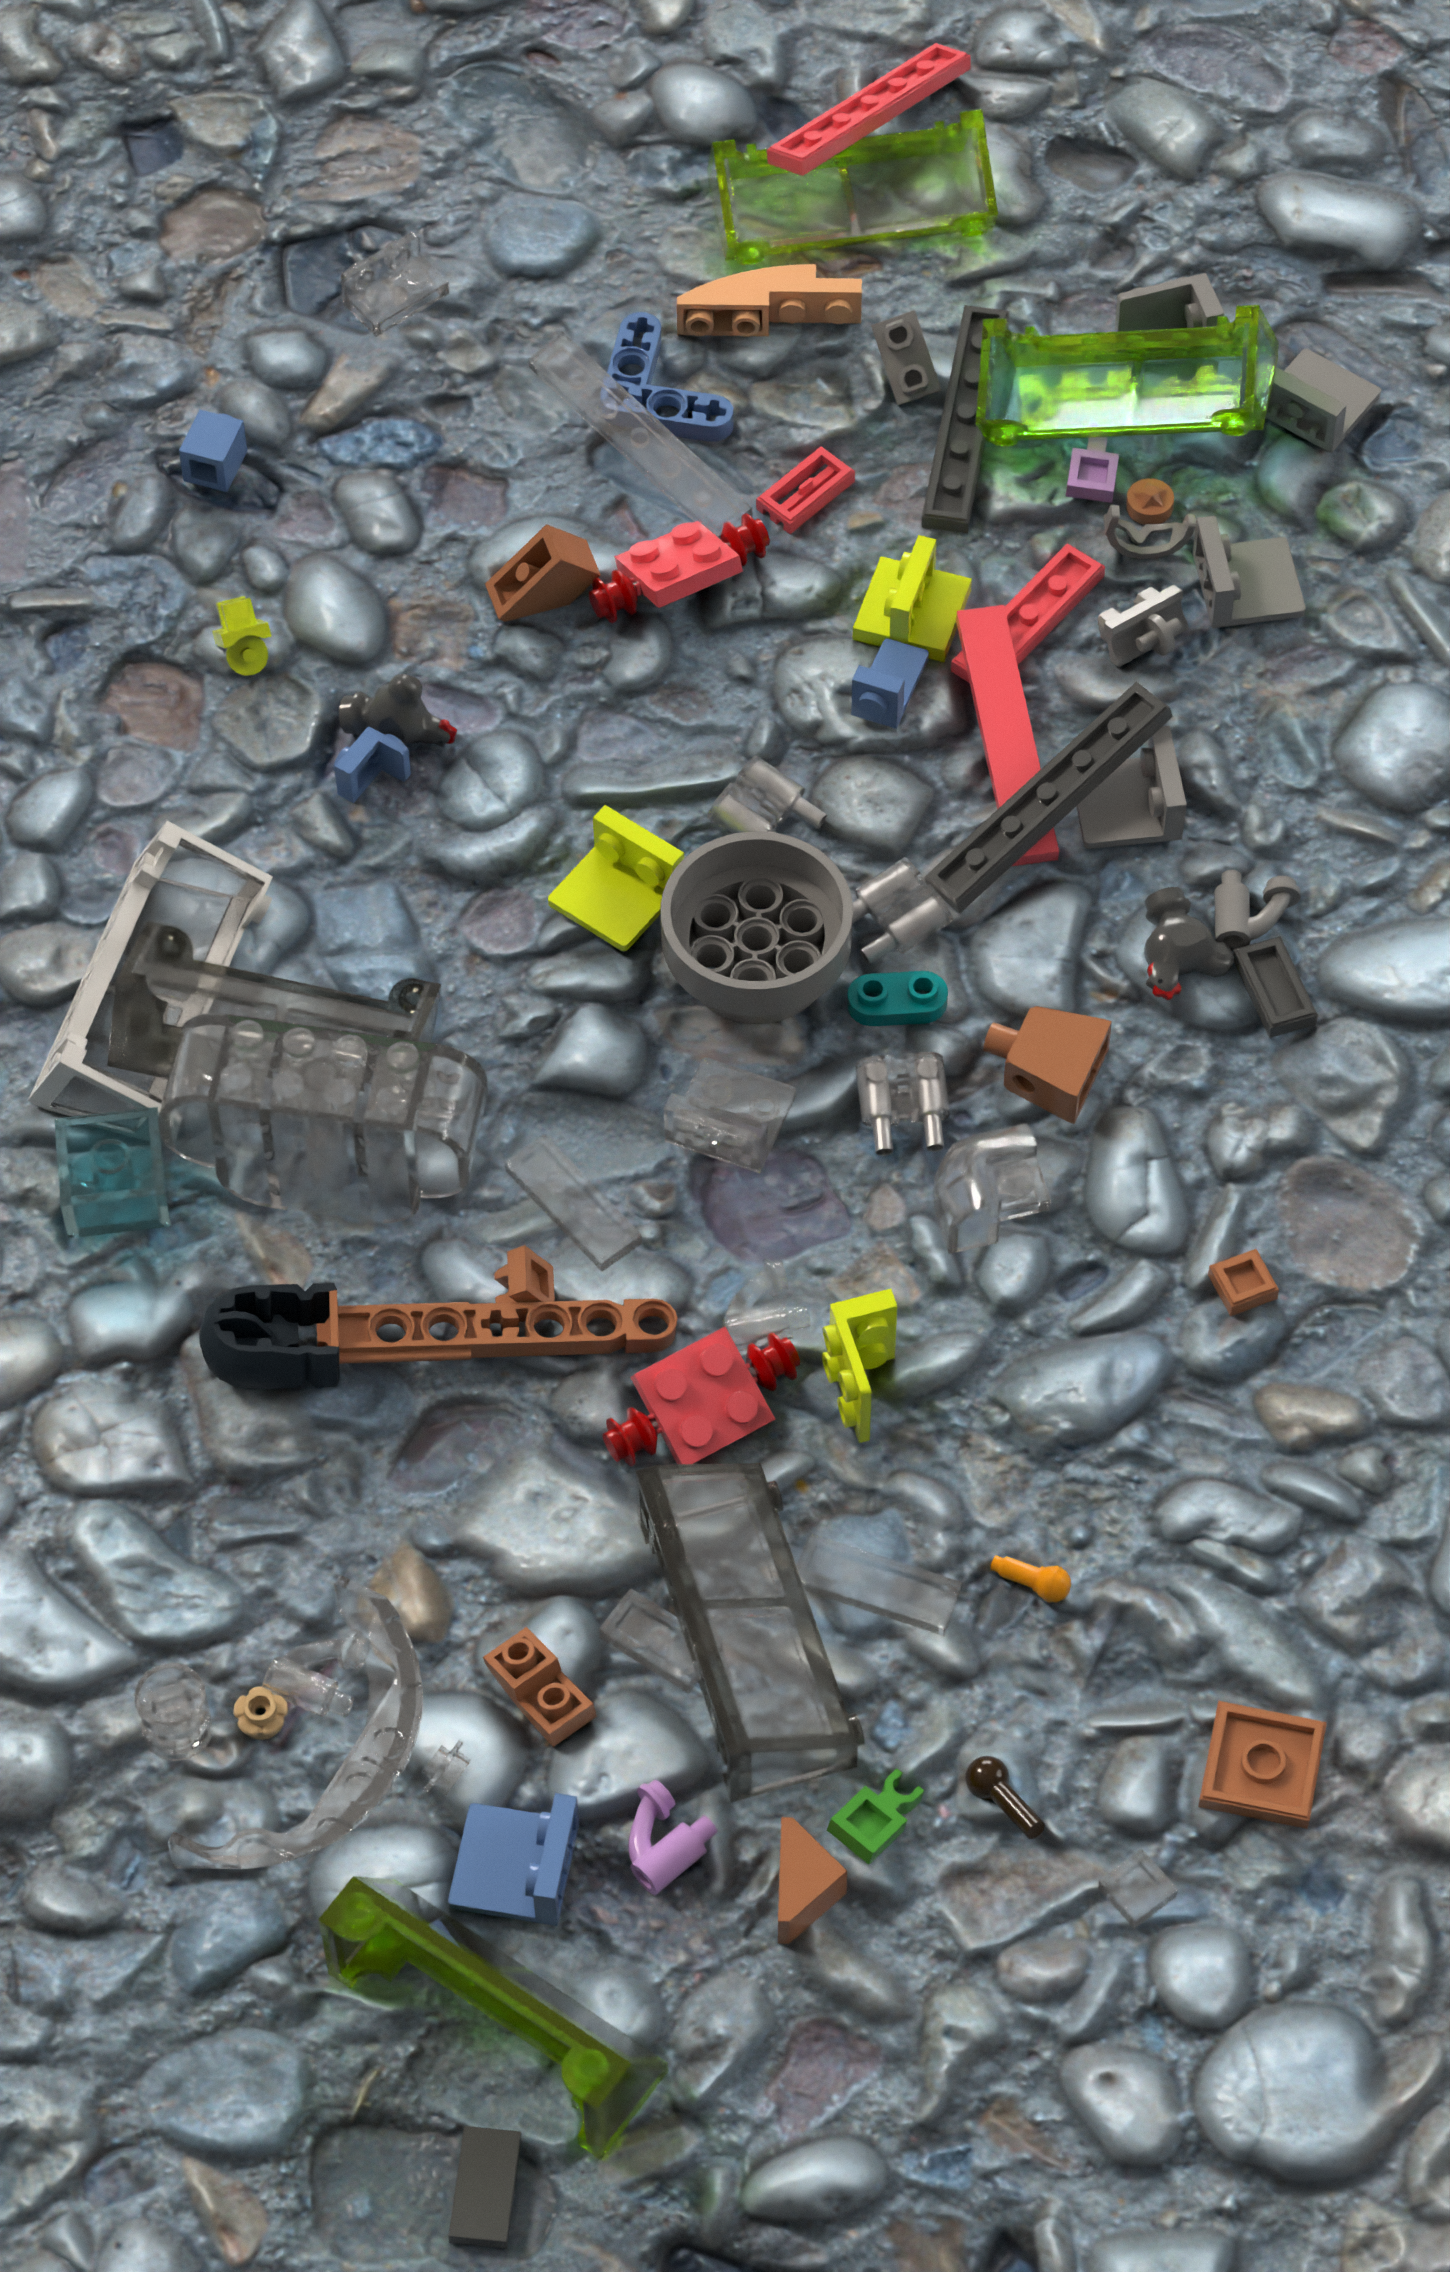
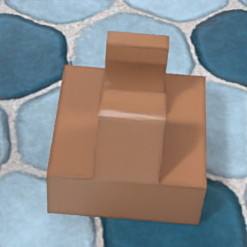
(527, 1277)

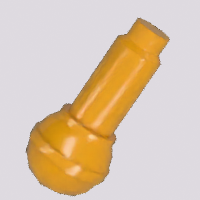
(1049, 1582)

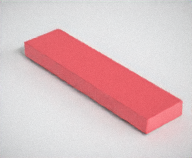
(1045, 601)

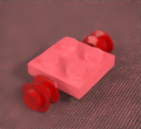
(677, 565)
(702, 1398)

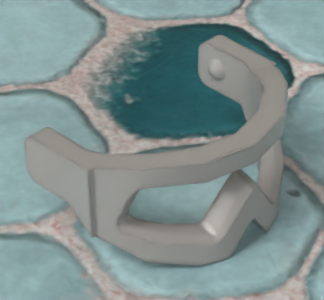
(1180, 535)

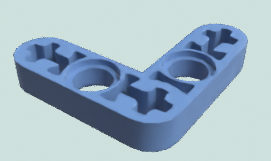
(640, 387)

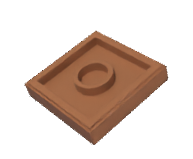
(1262, 1764)

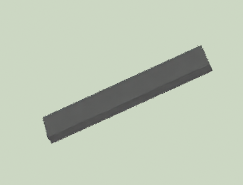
(959, 440)
(1048, 797)

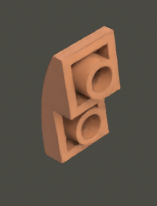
(539, 1687)

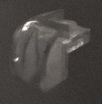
(987, 1182)

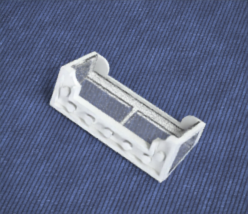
(171, 883)

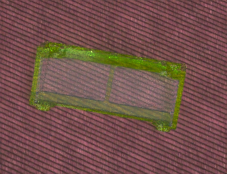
(863, 195)

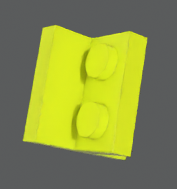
(913, 602)

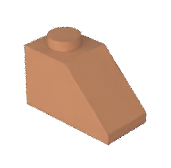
(543, 575)

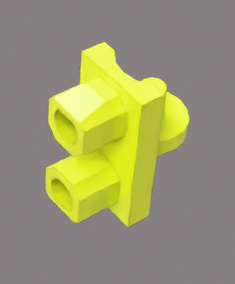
(241, 635)

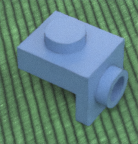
(366, 758)

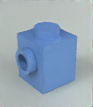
(213, 450)

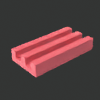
(812, 494)

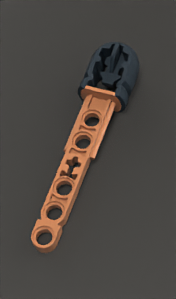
(254, 1336)

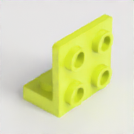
(618, 882)
(857, 1339)

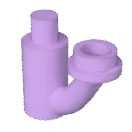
(674, 1853)

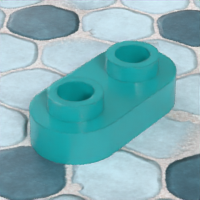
(897, 999)

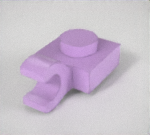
(1093, 472)

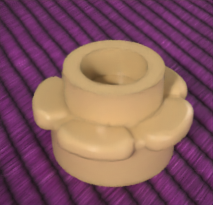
(265, 1725)

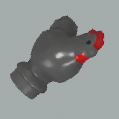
(395, 711)
(1179, 944)

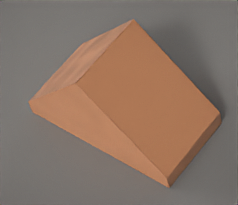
(807, 1881)

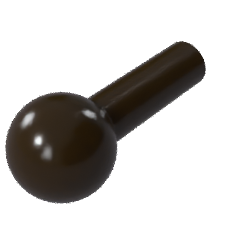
(989, 1779)

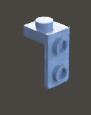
(887, 687)

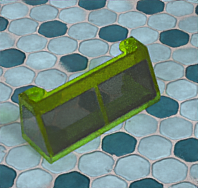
(383, 1924)

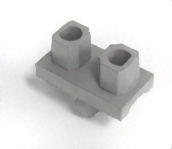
(906, 357)
(1145, 626)

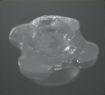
(445, 1768)

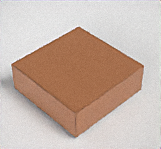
(1243, 1282)

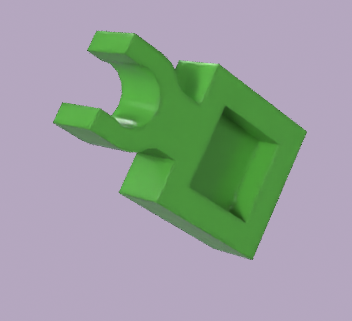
(872, 1820)

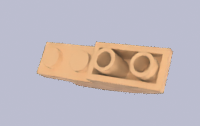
(780, 294)

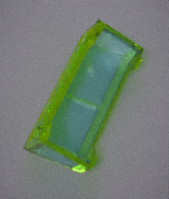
(1126, 380)

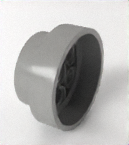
(723, 888)

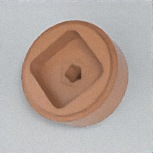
(1150, 501)

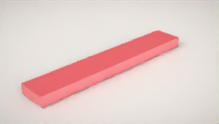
(868, 109)
(1001, 711)

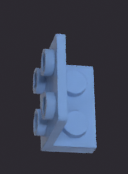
(516, 1861)

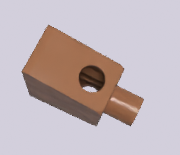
(1052, 1058)

